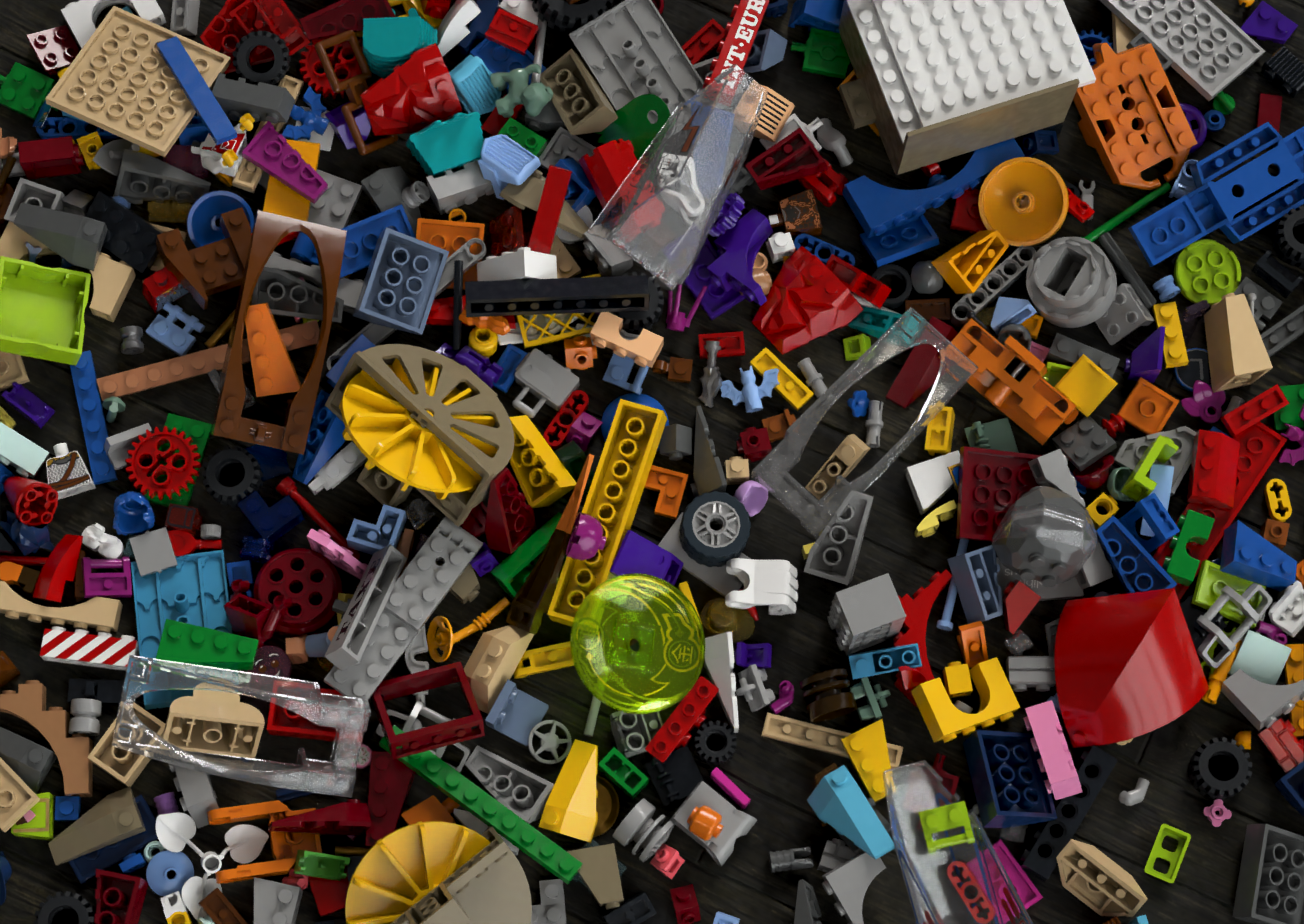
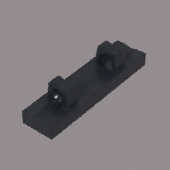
(108, 691)

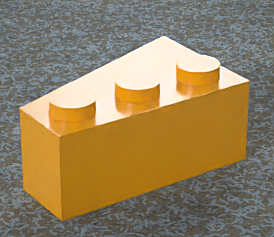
(971, 261)

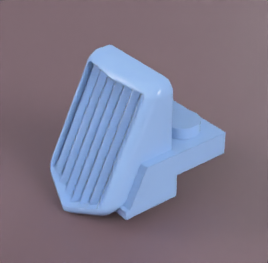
(505, 162)

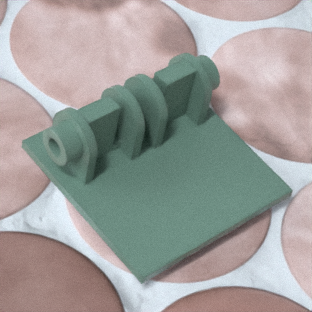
(992, 435)

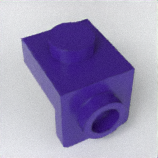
(484, 561)
(753, 654)

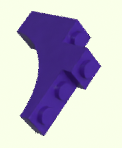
(737, 255)

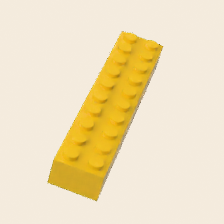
(612, 501)

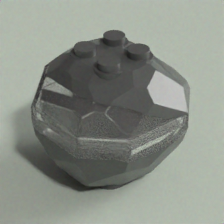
(1045, 536)

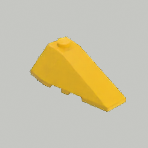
(573, 797)

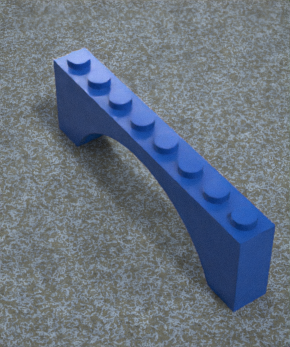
(882, 207)

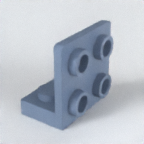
(515, 713)

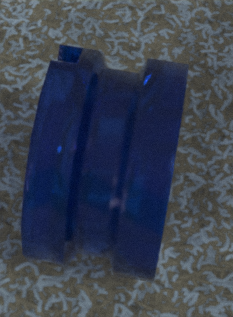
(256, 549)

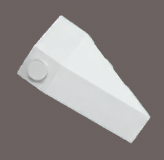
(720, 666)

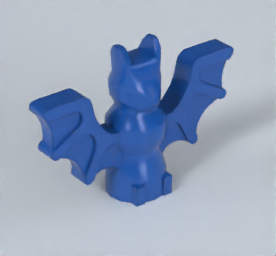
(310, 120)

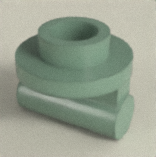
(113, 405)

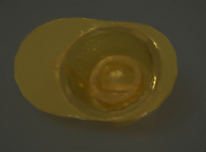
(721, 619)

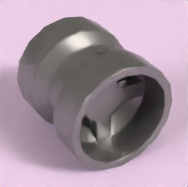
(131, 340)

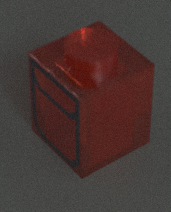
(183, 518)

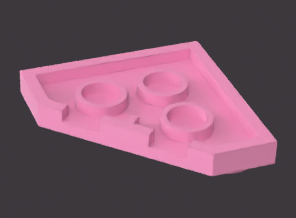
(339, 556)

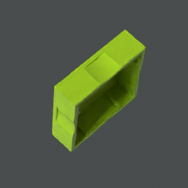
(42, 310)

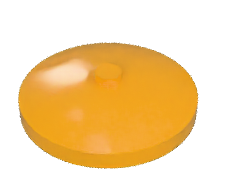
(1024, 201)

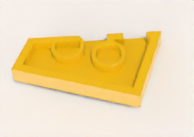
(869, 757)

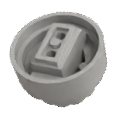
(1053, 274)

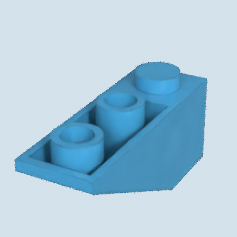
(884, 660)

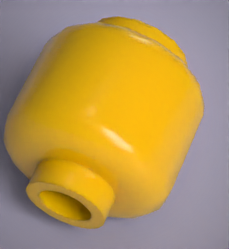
(483, 341)

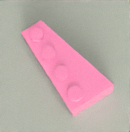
(1053, 749)

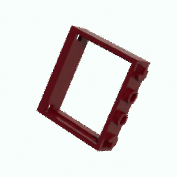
(435, 735)

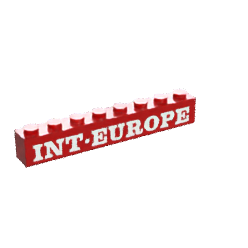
(739, 37)

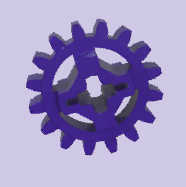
(728, 215)

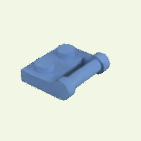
(619, 371)

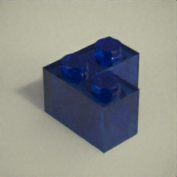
(272, 521)

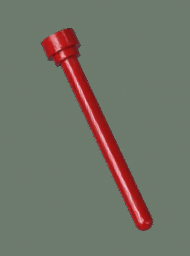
(288, 487)

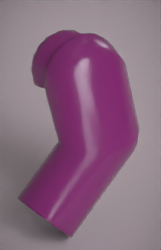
(1271, 631)

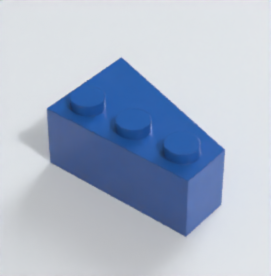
(817, 14)
(1255, 558)

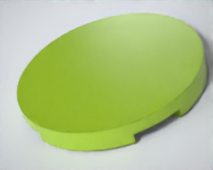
(1207, 271)

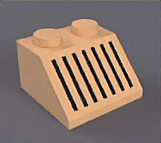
(773, 116)

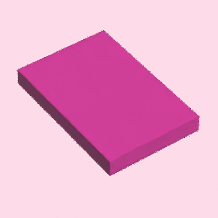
(1023, 885)

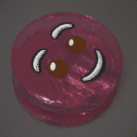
(272, 661)

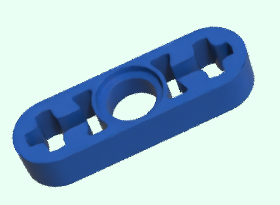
(842, 254)

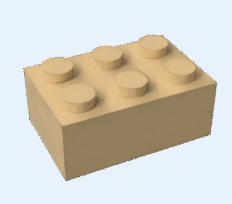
(121, 763)

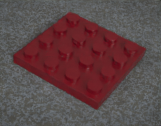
(988, 487)

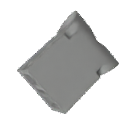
(734, 821)

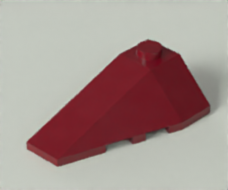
(919, 369)
(508, 516)
(344, 818)

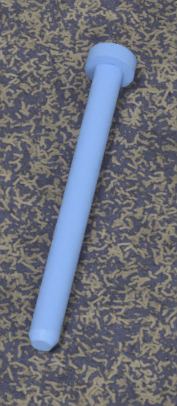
(945, 623)

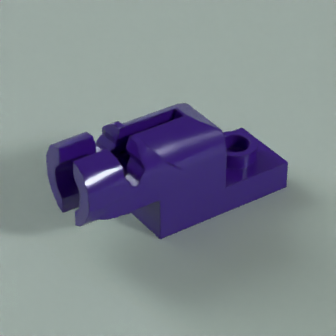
(477, 363)

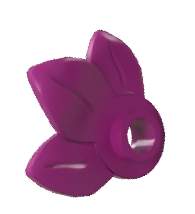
(1202, 400)

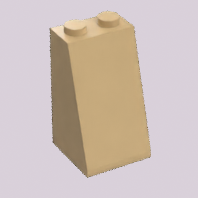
(1234, 344)

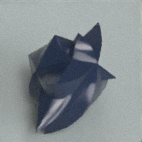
(27, 537)

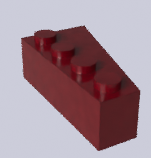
(387, 796)
(118, 898)

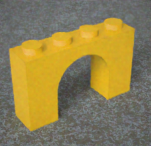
(947, 721)

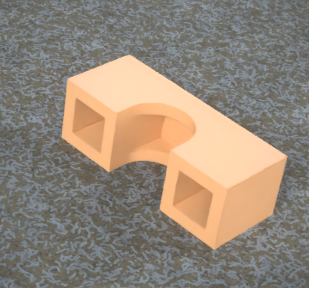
(642, 350)

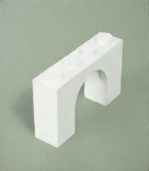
(82, 15)

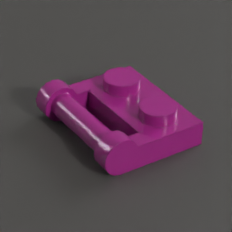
(106, 584)

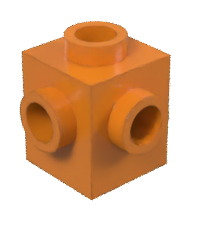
(579, 353)

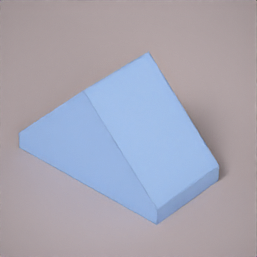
(1011, 312)

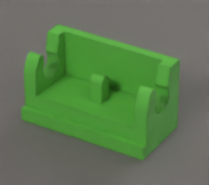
(321, 865)

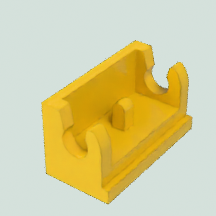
(940, 432)

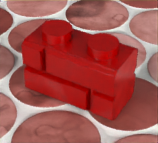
(1283, 744)

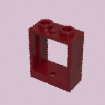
(50, 157)

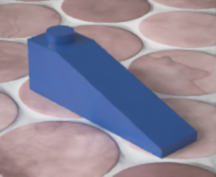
(322, 442)

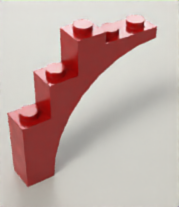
(915, 624)

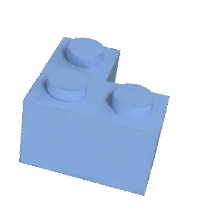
(371, 537)

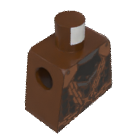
(798, 215)

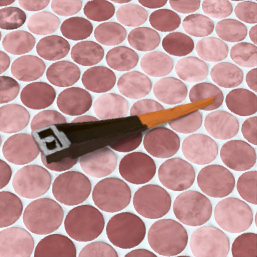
(539, 586)

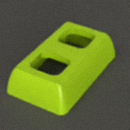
(1174, 858)

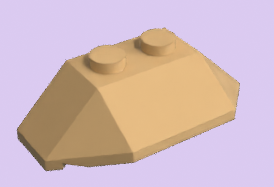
(495, 662)
(1098, 881)

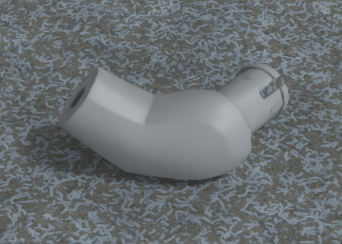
(834, 141)

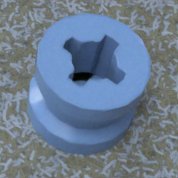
(1166, 288)

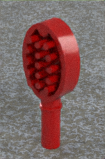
(184, 543)

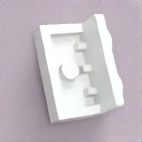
(1289, 610)

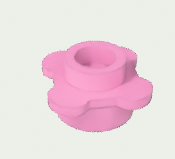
(1211, 815)

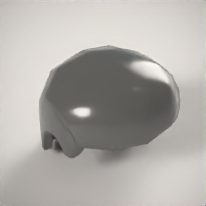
(926, 278)
(1018, 332)

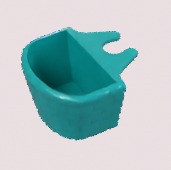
(392, 40)
(448, 144)

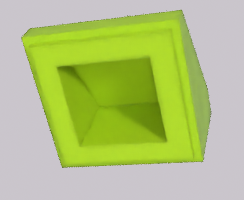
(856, 346)

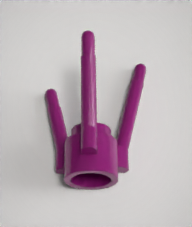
(676, 320)

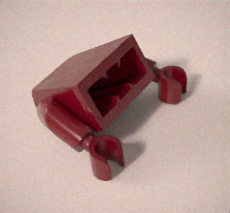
(252, 617)

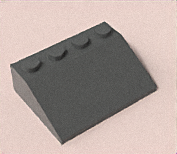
(1271, 877)

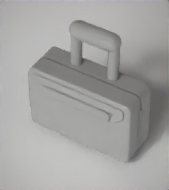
(545, 380)

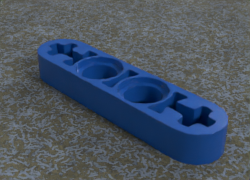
(78, 132)

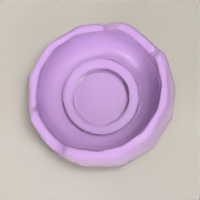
(753, 496)

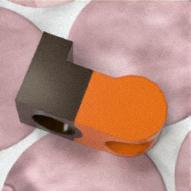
(19, 575)

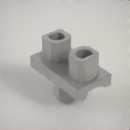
(753, 688)

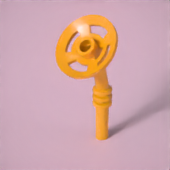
(445, 637)

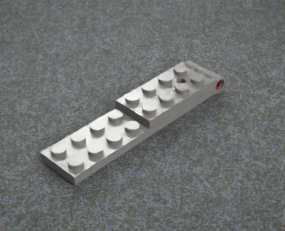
(408, 608)

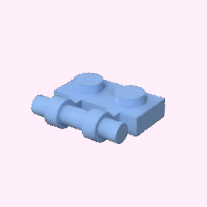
(171, 335)

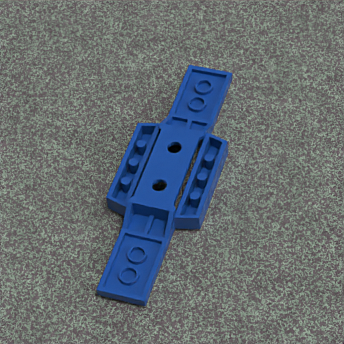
(1213, 203)

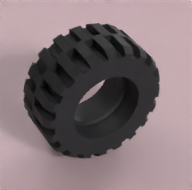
(572, 16)

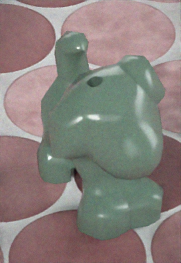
(532, 96)

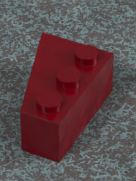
(786, 161)

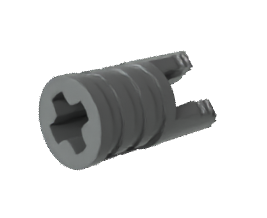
(785, 859)

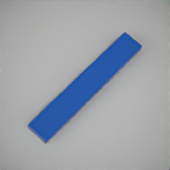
(196, 90)

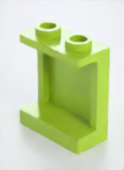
(1140, 486)

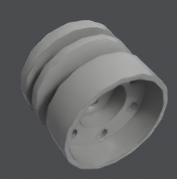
(643, 830)

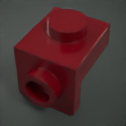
(685, 904)

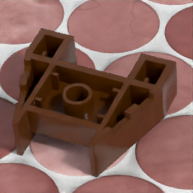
(211, 266)

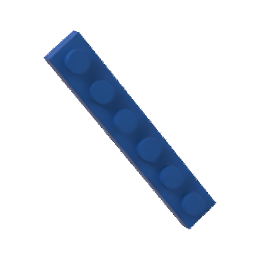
(92, 418)

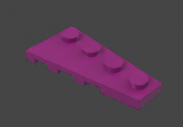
(277, 158)

